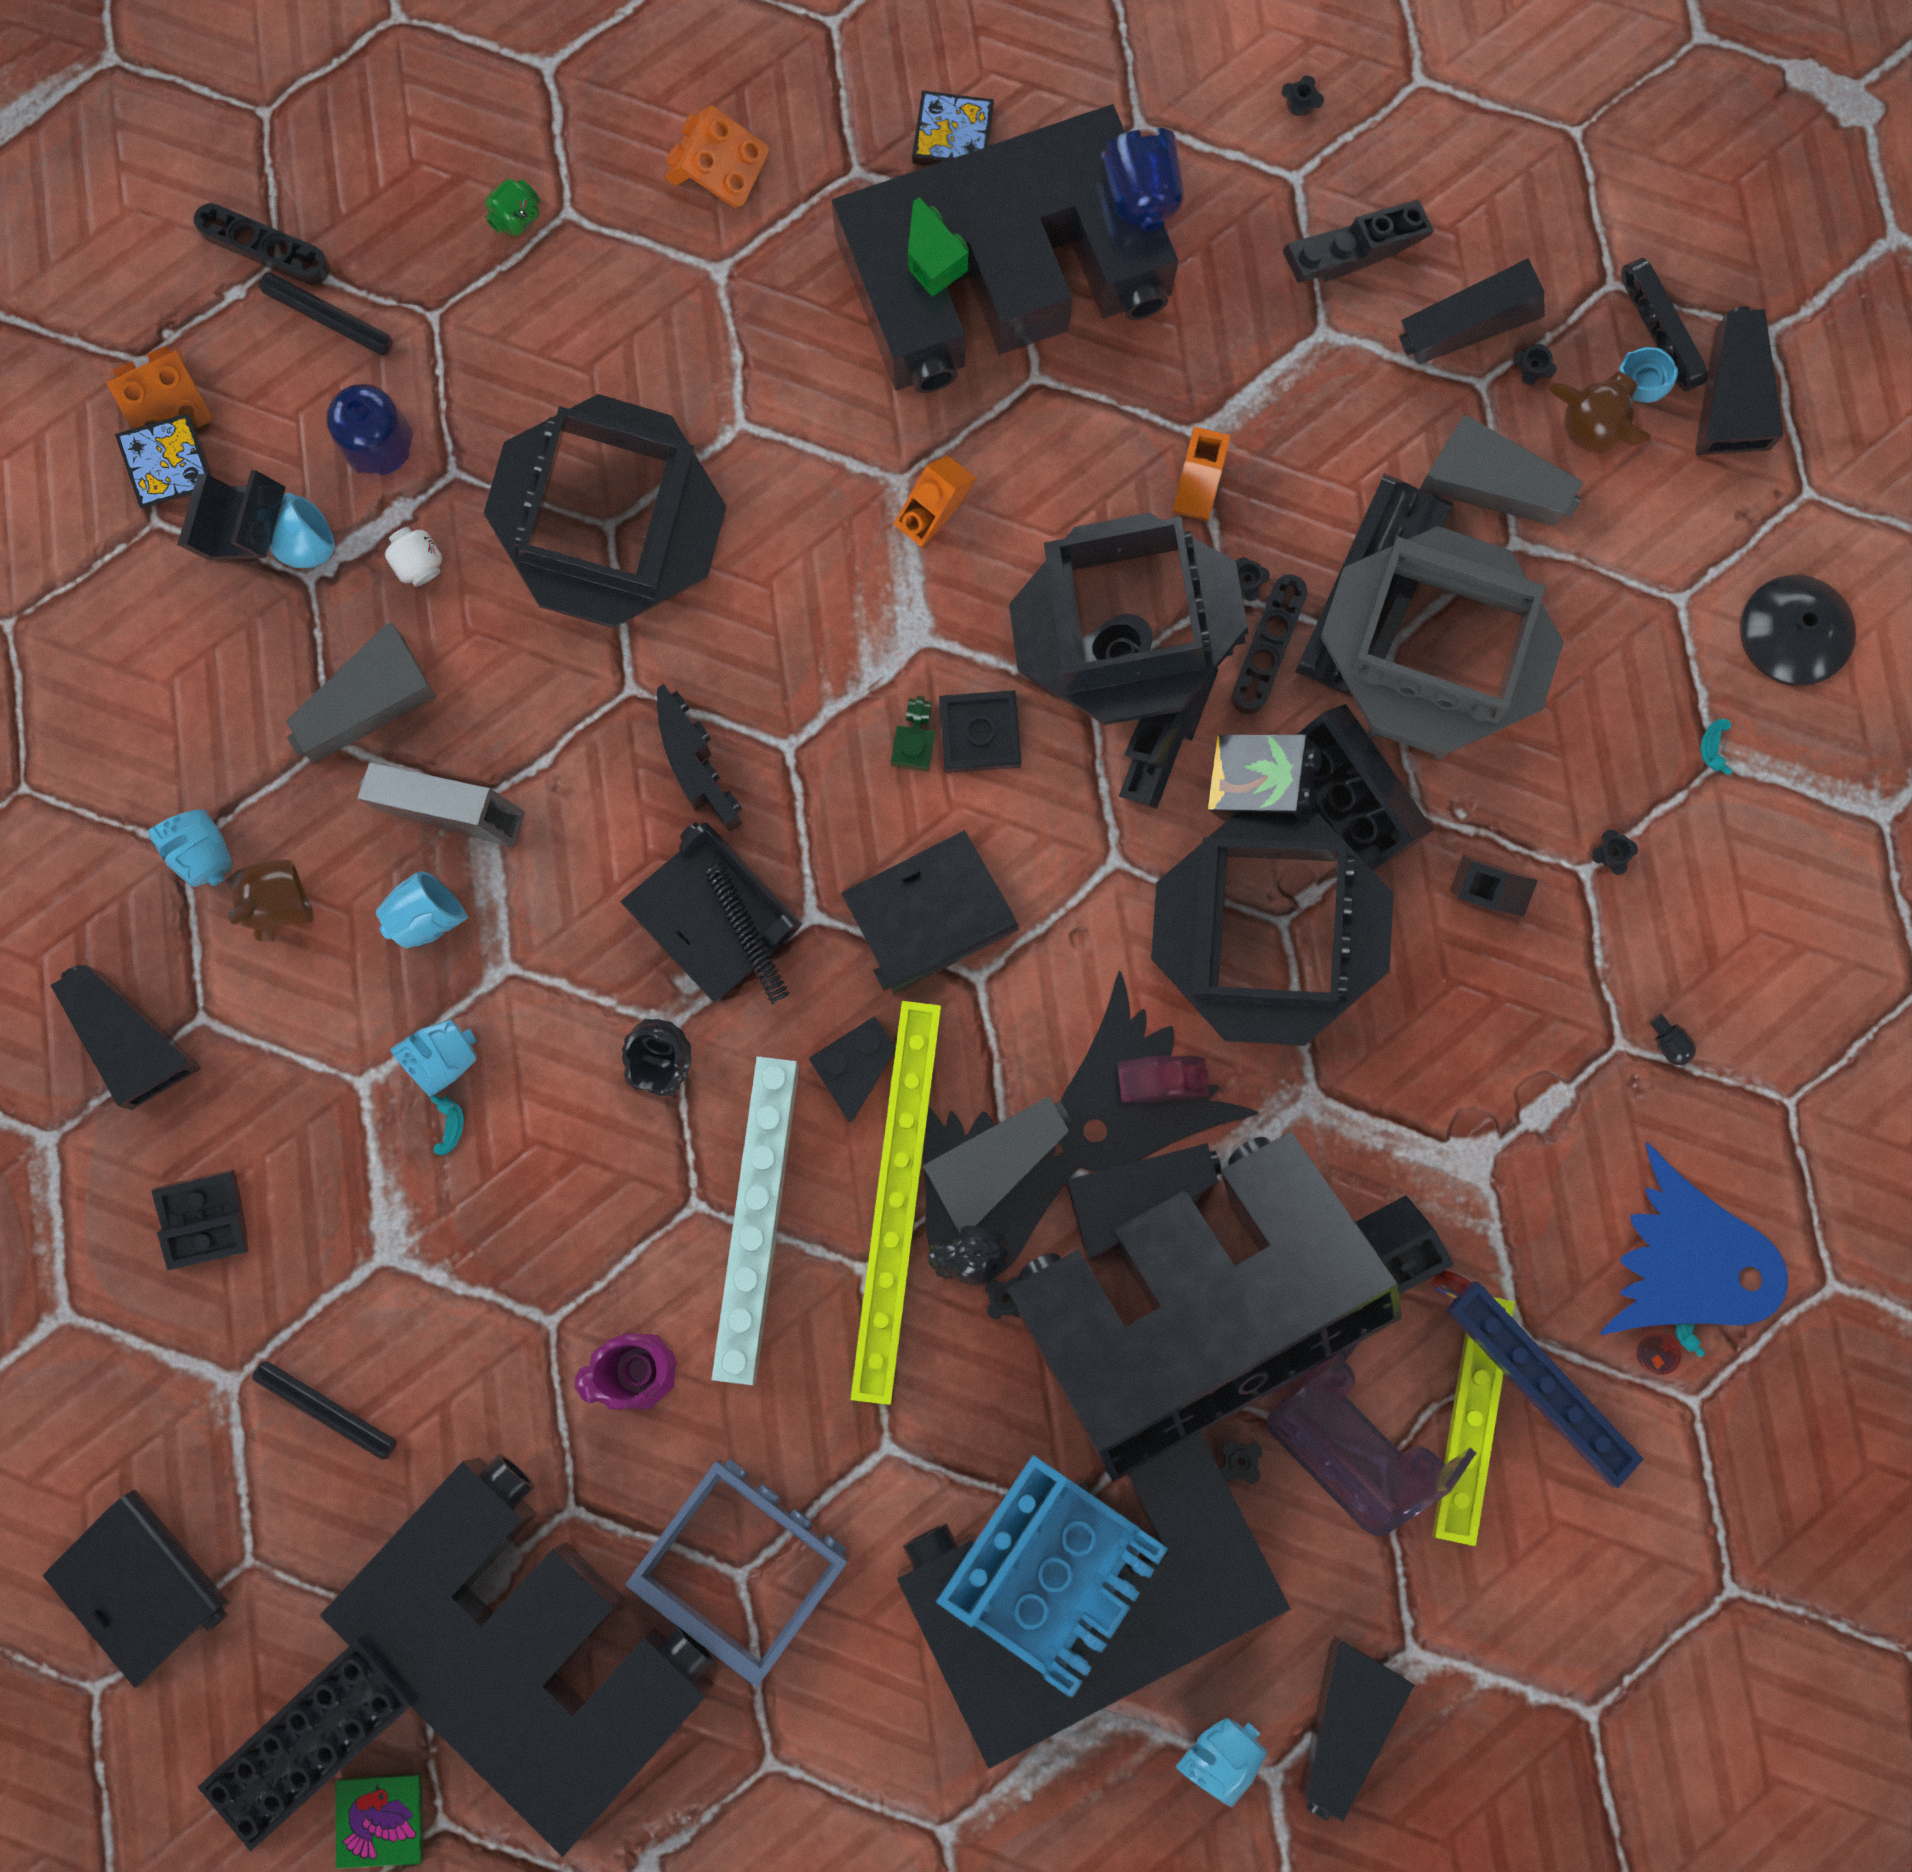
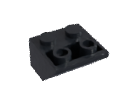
(1405, 1243)

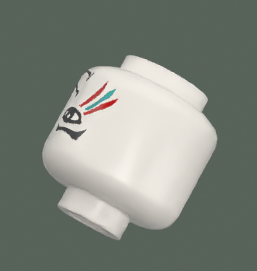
(413, 556)

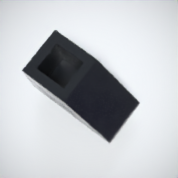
(1493, 886)

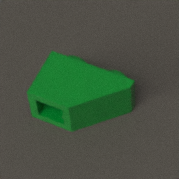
(933, 251)

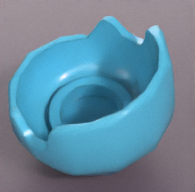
(1652, 371)

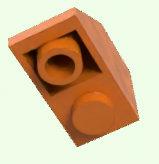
(1201, 473)
(934, 499)

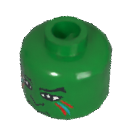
(512, 207)

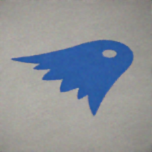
(1696, 1261)

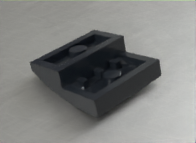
(200, 1219)

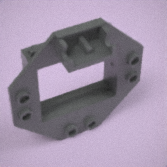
(1419, 706)

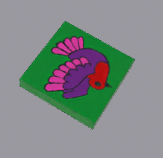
(379, 1820)

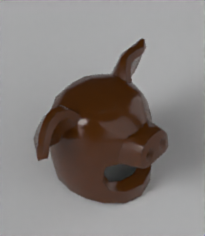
(1601, 413)
(268, 898)

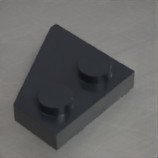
(854, 1064)

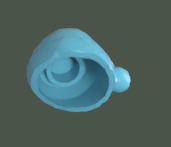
(301, 534)

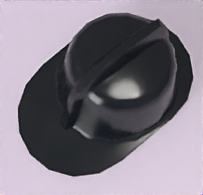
(1118, 637)

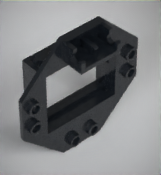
(678, 537)
(1135, 684)
(1191, 926)

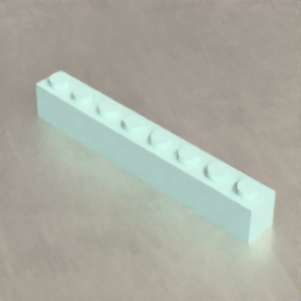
(755, 1221)

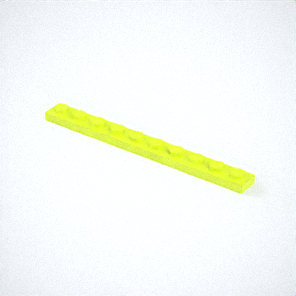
(896, 1203)

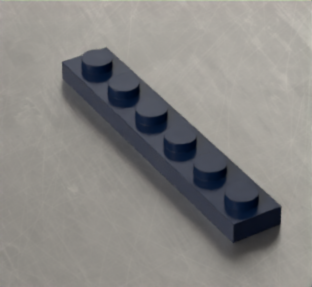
(1544, 1384)

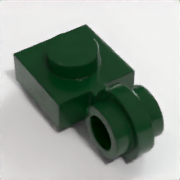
(914, 745)

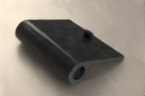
(683, 902)
(929, 912)
(135, 1588)

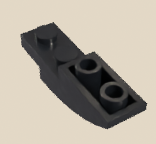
(1360, 244)
(1156, 746)
(685, 750)

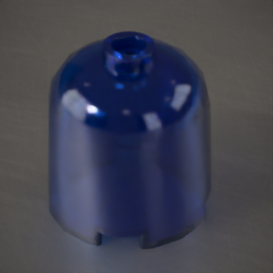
(1144, 177)
(369, 429)

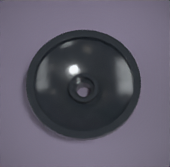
(1782, 643)

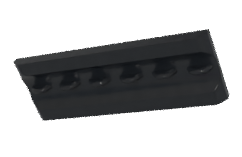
(1393, 512)
(305, 1744)

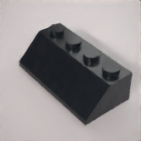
(1361, 792)

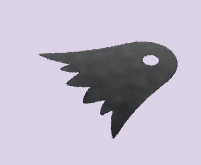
(1132, 1127)
(1021, 1208)

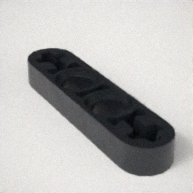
(263, 241)
(1664, 322)
(1269, 644)

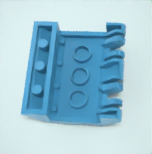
(1050, 1573)

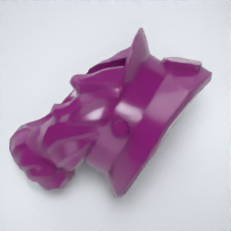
(628, 1372)

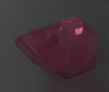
(1163, 1079)

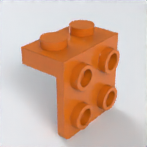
(717, 156)
(157, 390)

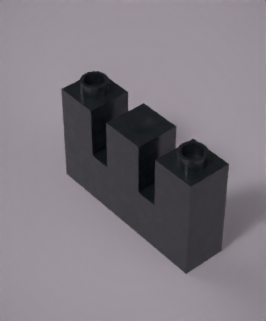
(1011, 211)
(1216, 1327)
(1197, 1599)
(493, 1676)

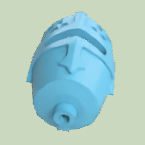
(192, 847)
(419, 911)
(436, 1055)
(1224, 1760)

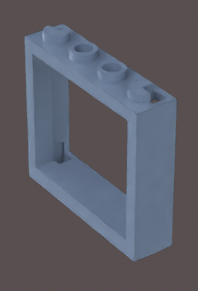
(696, 1624)

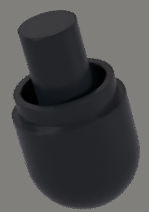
(1673, 1041)

